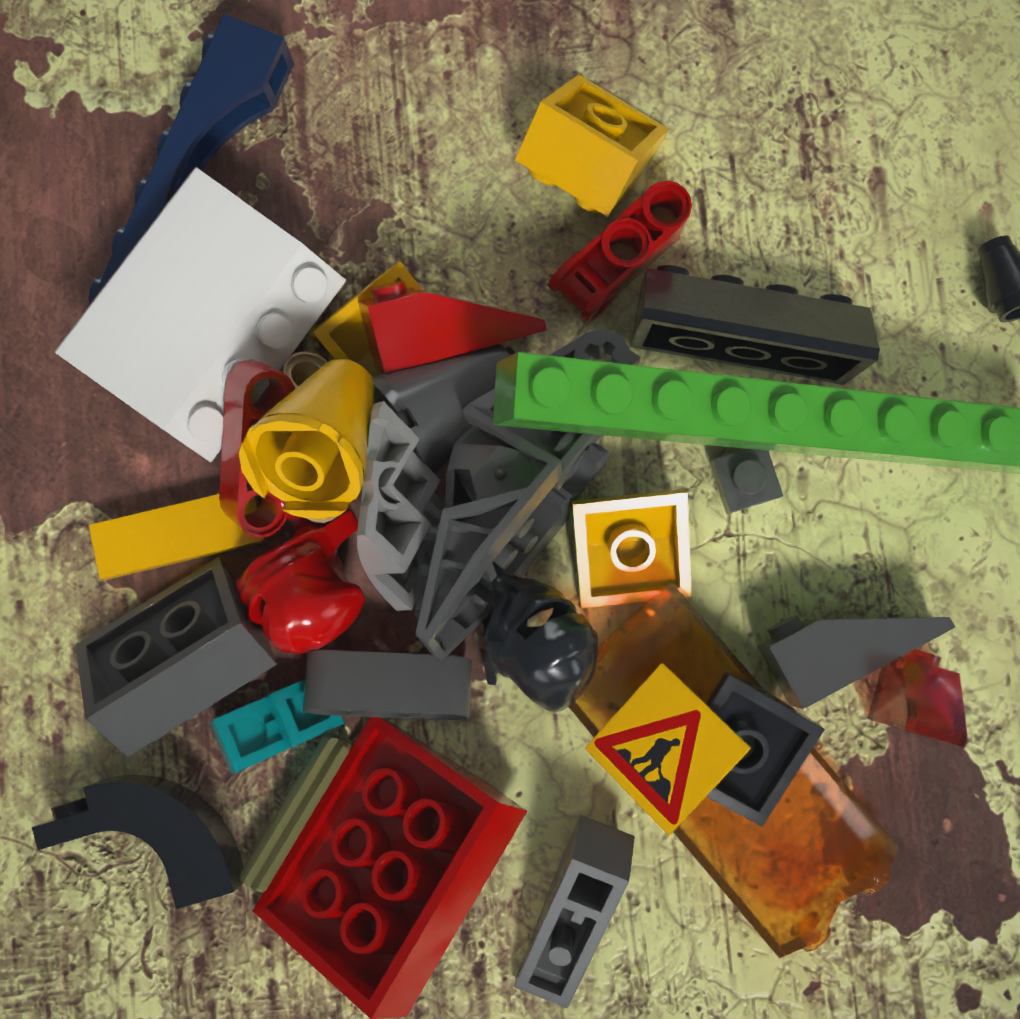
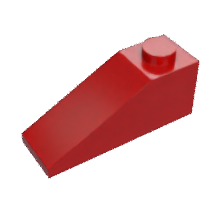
(423, 326)

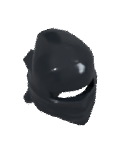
(545, 661)

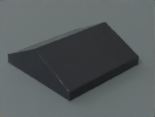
(778, 743)

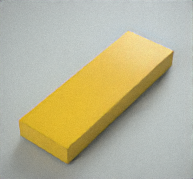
(167, 536)

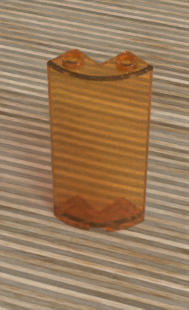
(817, 839)

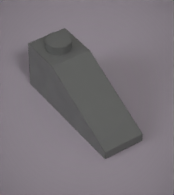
(828, 654)
(576, 910)

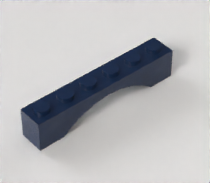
(234, 85)

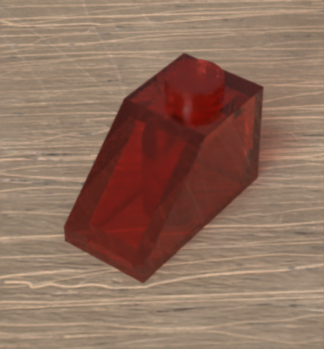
(920, 698)

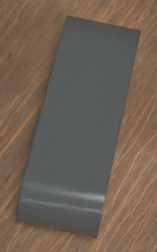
(387, 685)

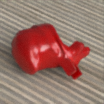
(302, 588)

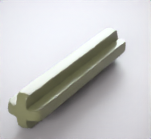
(294, 812)

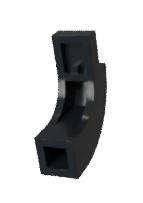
(170, 818)

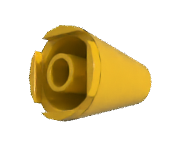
(314, 442)

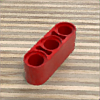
(237, 419)

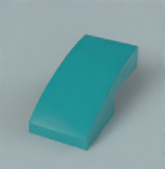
(268, 727)

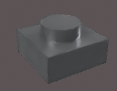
(746, 479)

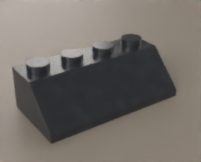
(754, 326)

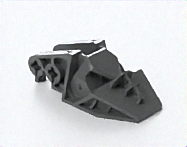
(518, 502)

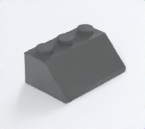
(170, 659)

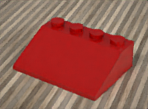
(388, 868)

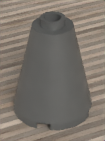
(433, 397)

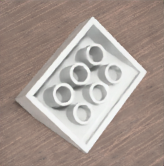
(193, 302)

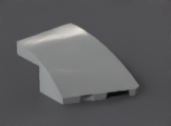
(395, 508)

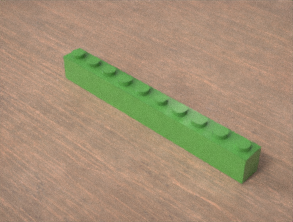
(752, 413)

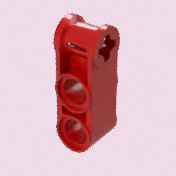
(596, 276)

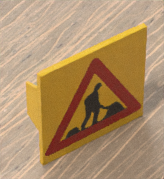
(667, 748)

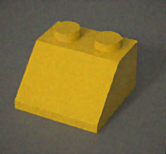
(589, 144)

